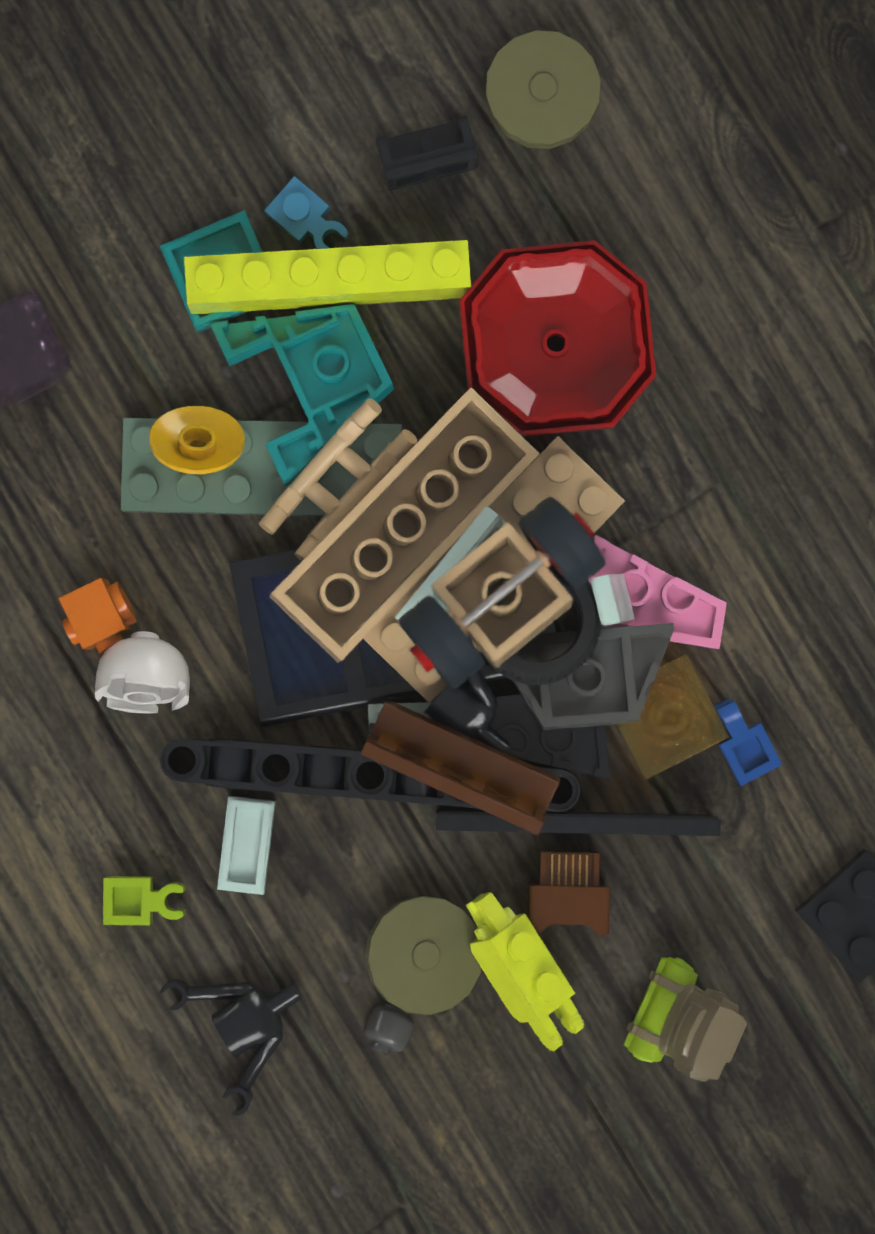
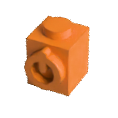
(97, 615)

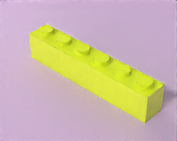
(327, 277)

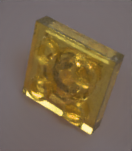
(674, 720)

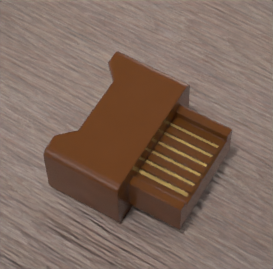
(569, 892)

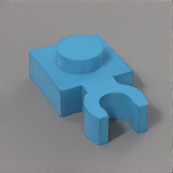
(302, 214)

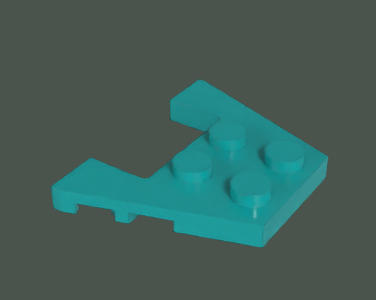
(328, 365)

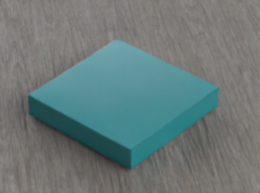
(223, 237)

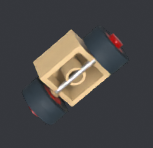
(502, 593)

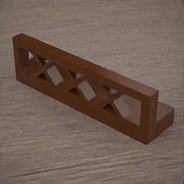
(461, 766)

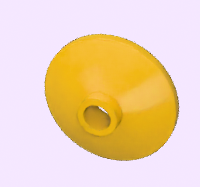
(197, 440)

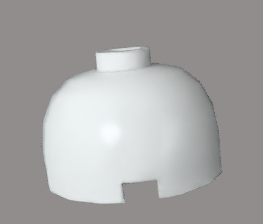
(141, 674)

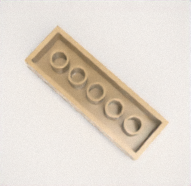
(404, 525)

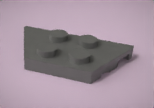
(607, 686)

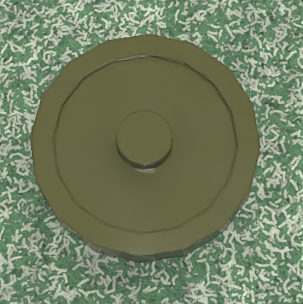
(542, 89)
(422, 955)

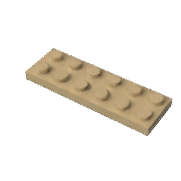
(553, 473)

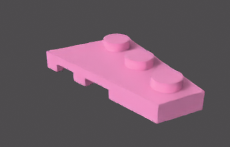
(664, 599)

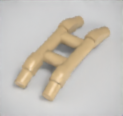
(337, 450)

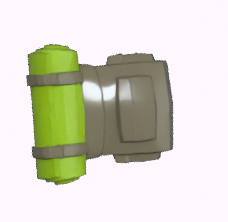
(685, 1023)

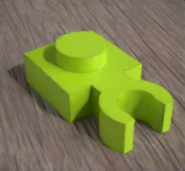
(133, 900)

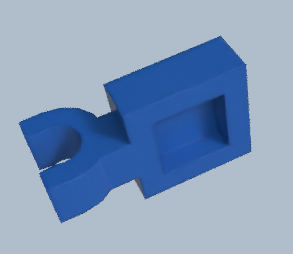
(747, 748)

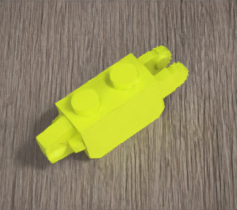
(522, 970)

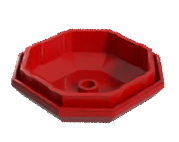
(565, 293)

